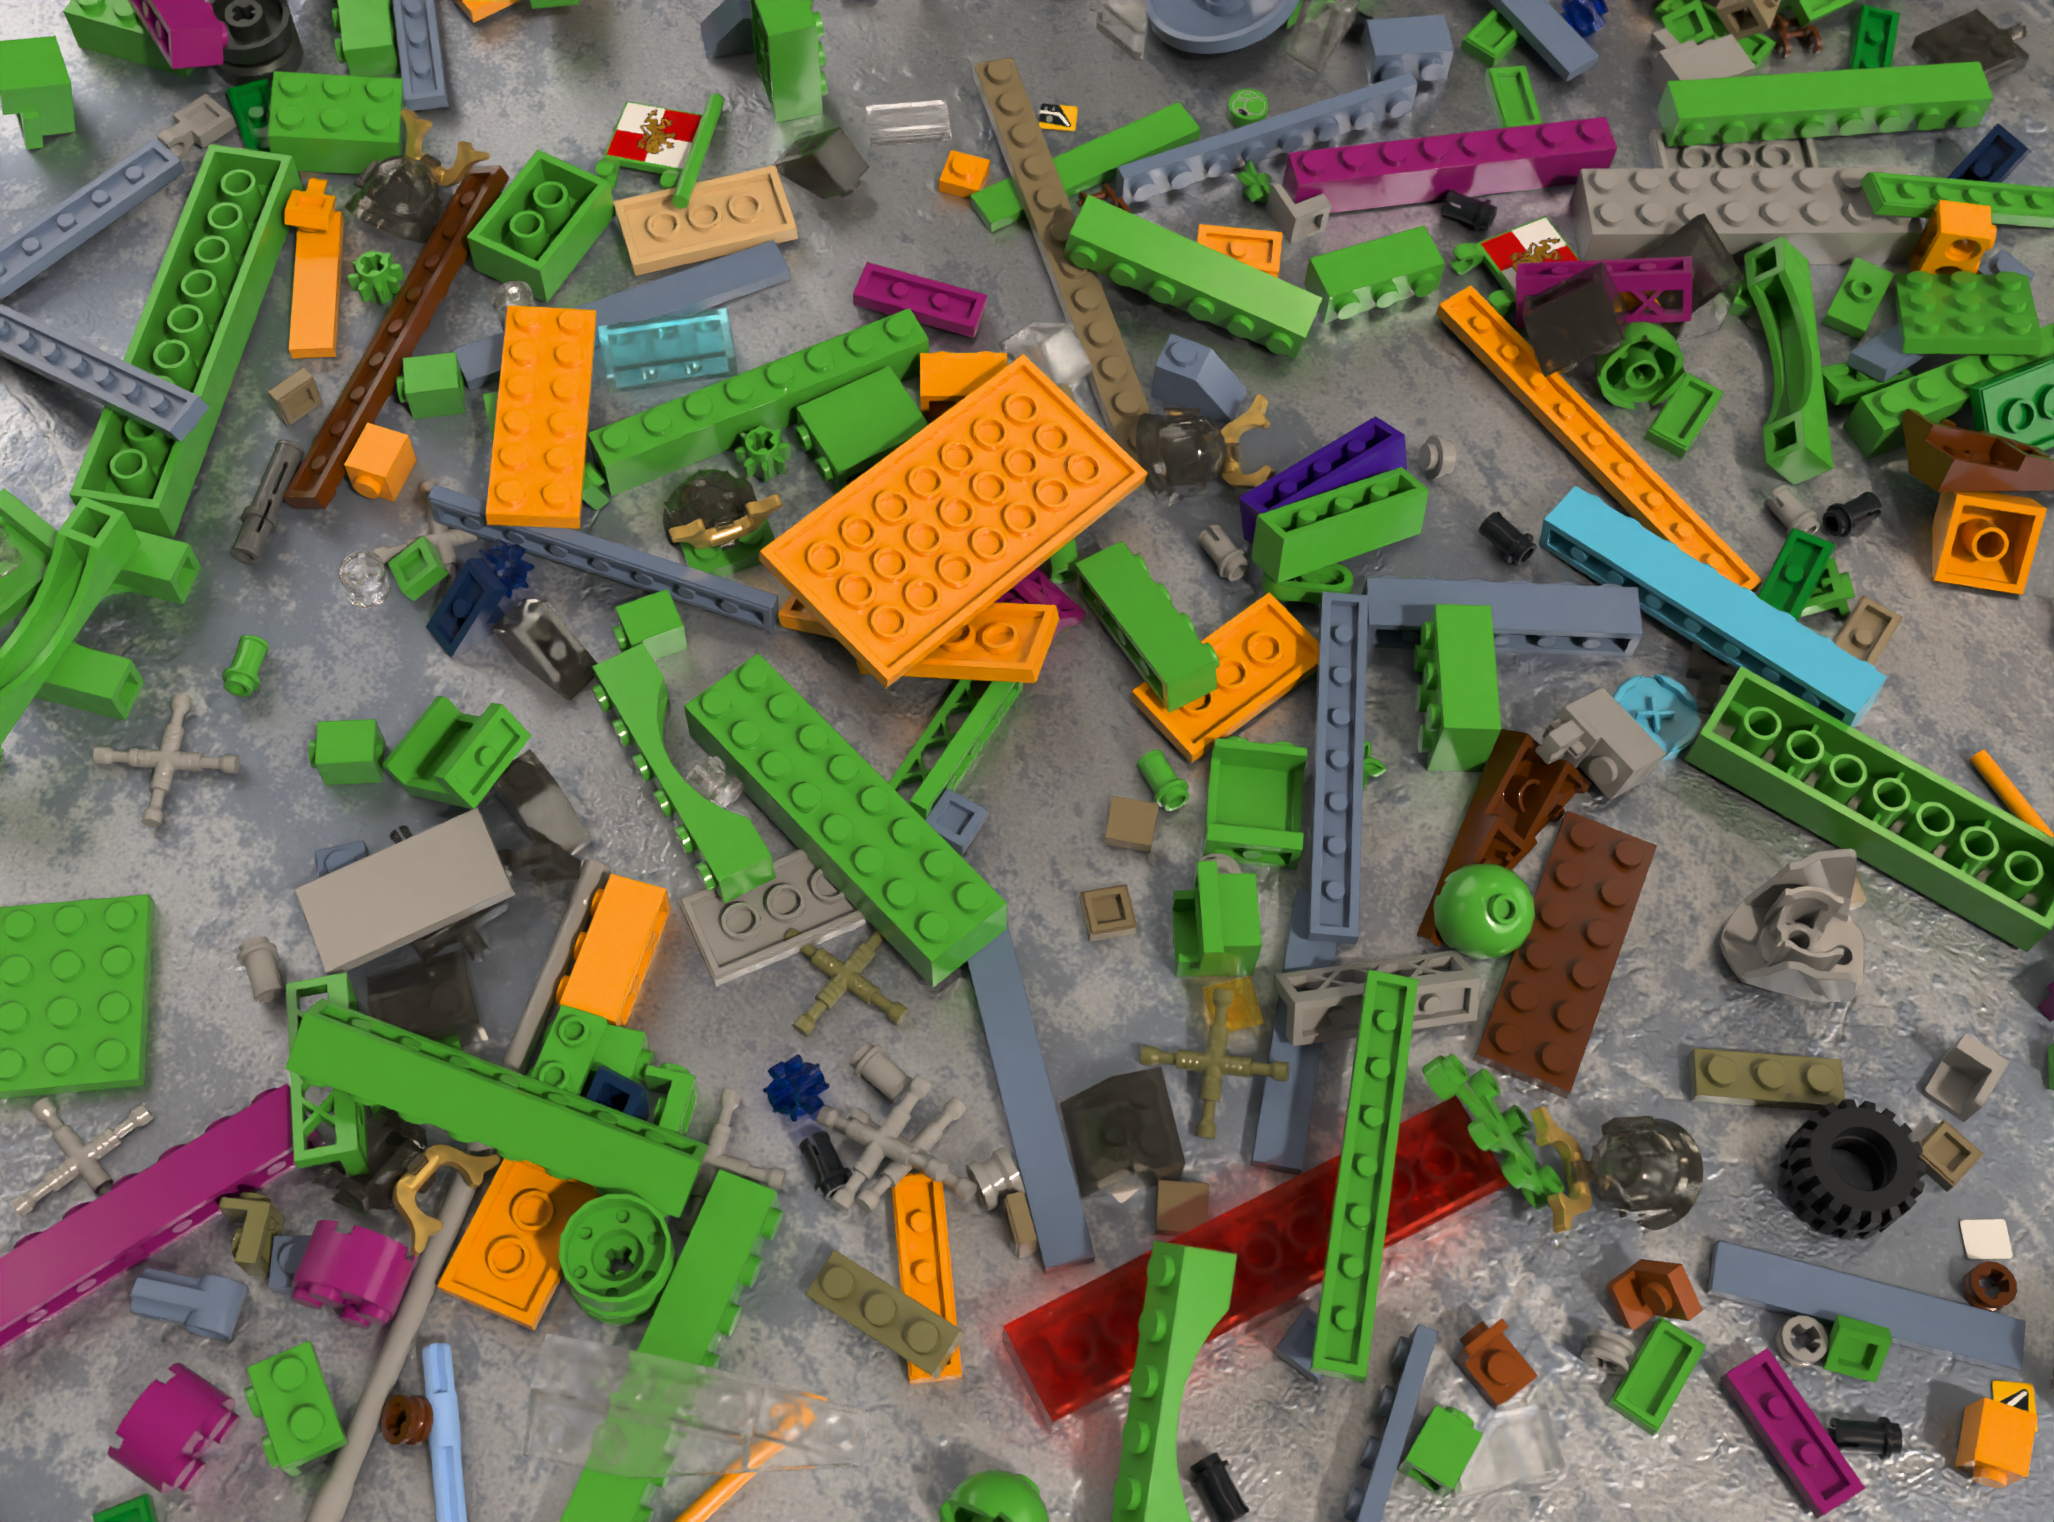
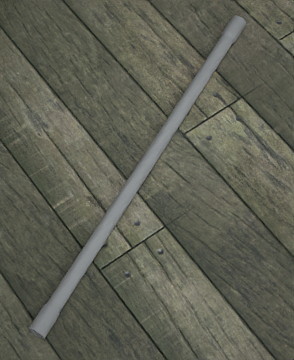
(338, 1485)

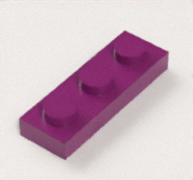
(930, 300)
(1792, 1433)

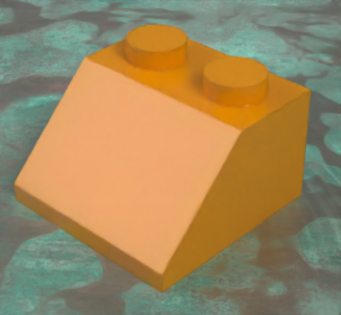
(1985, 539)

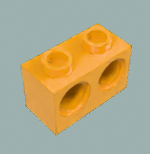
(1954, 239)

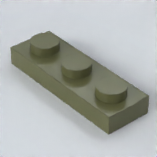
(1765, 1079)
(885, 1314)

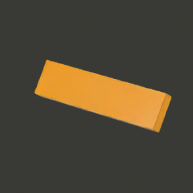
(316, 291)
(925, 1257)

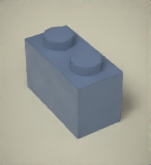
(1405, 46)

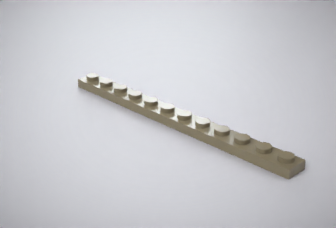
(1051, 221)

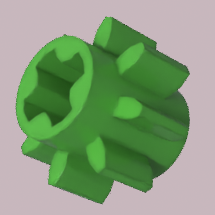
(376, 277)
(763, 453)

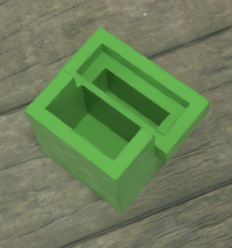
(36, 88)
(1216, 924)

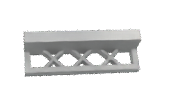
(1334, 1006)

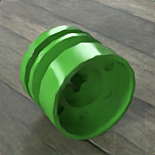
(609, 1233)

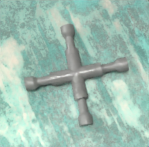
(441, 536)
(166, 760)
(923, 1141)
(882, 1143)
(81, 1157)
(717, 1160)

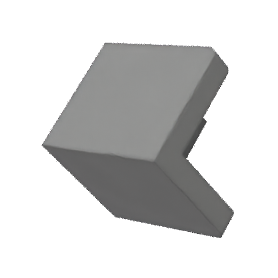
(1298, 219)
(1965, 1077)

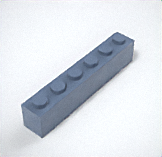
(1524, 614)

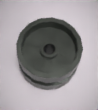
(259, 40)

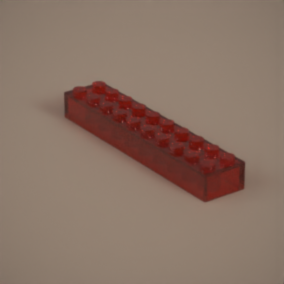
(1085, 1343)

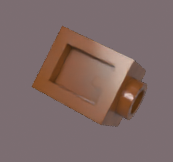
(1653, 1290)
(1493, 1363)

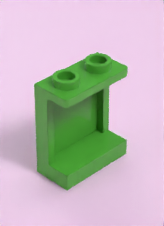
(857, 425)
(35, 543)
(456, 754)
(1255, 802)

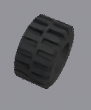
(1878, 1144)

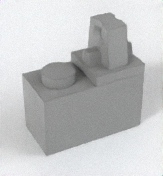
(1691, 61)
(1602, 742)

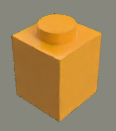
(380, 462)
(1995, 1443)

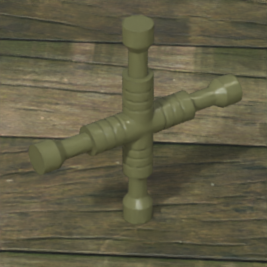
(842, 978)
(1214, 1063)

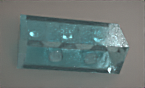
(667, 350)

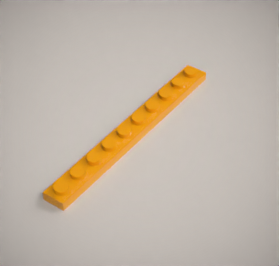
(1588, 435)

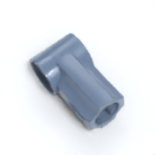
(200, 1305)

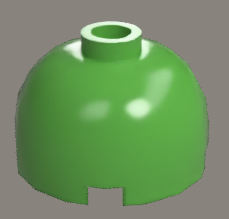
(1642, 367)
(1484, 911)
(994, 1498)

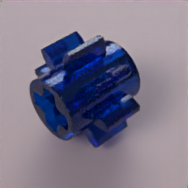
(1584, 15)
(512, 576)
(796, 1088)

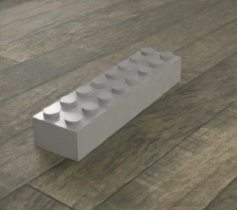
(1812, 208)

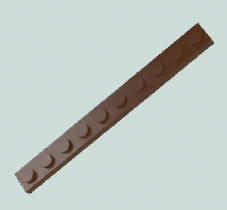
(395, 339)

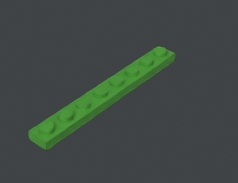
(1364, 1178)

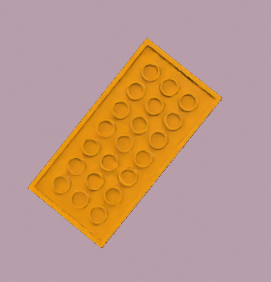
(952, 519)

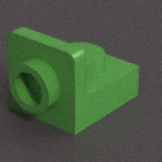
(1831, 592)
(676, 1109)

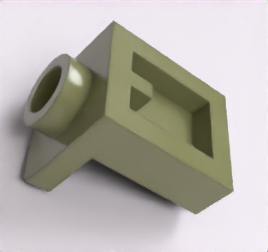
(254, 1240)

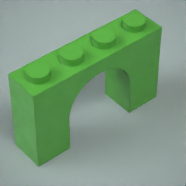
(110, 682)

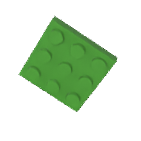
(1966, 313)

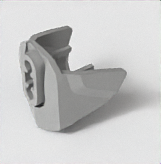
(1798, 930)

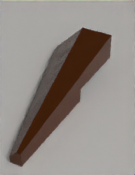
(1972, 460)
(1507, 811)

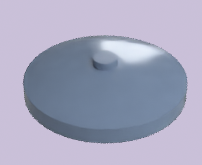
(1216, 24)

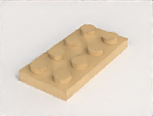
(719, 220)

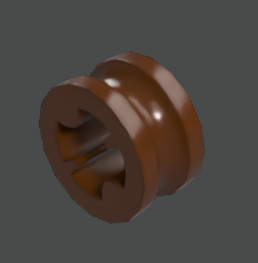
(2003, 1279)
(407, 1420)

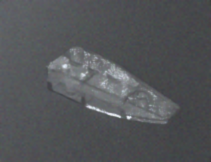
(678, 1418)

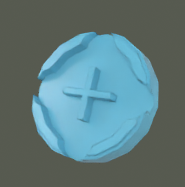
(1662, 710)

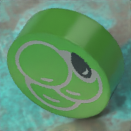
(1247, 107)

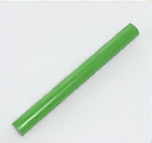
(698, 151)

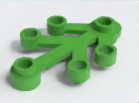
(1495, 1130)

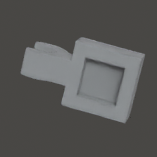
(198, 122)

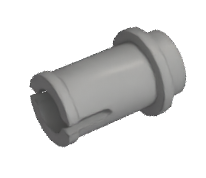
(1791, 511)
(1230, 560)
(262, 970)
(880, 1072)

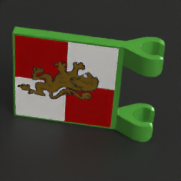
(649, 141)
(1524, 244)

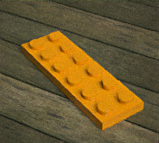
(542, 418)

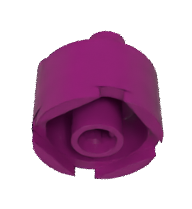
(353, 1273)
(173, 1430)

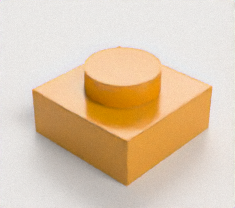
(963, 174)

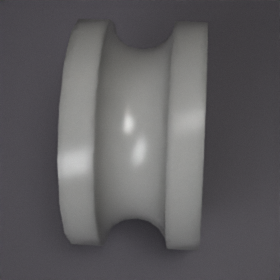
(1608, 1352)
(1803, 1357)

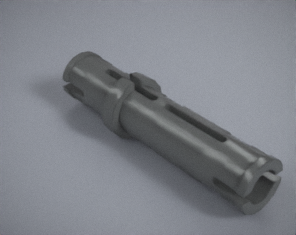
(261, 517)

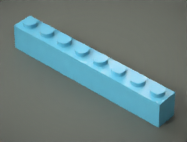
(1709, 607)

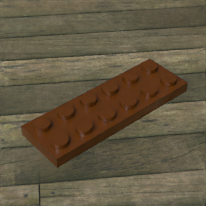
(1568, 958)

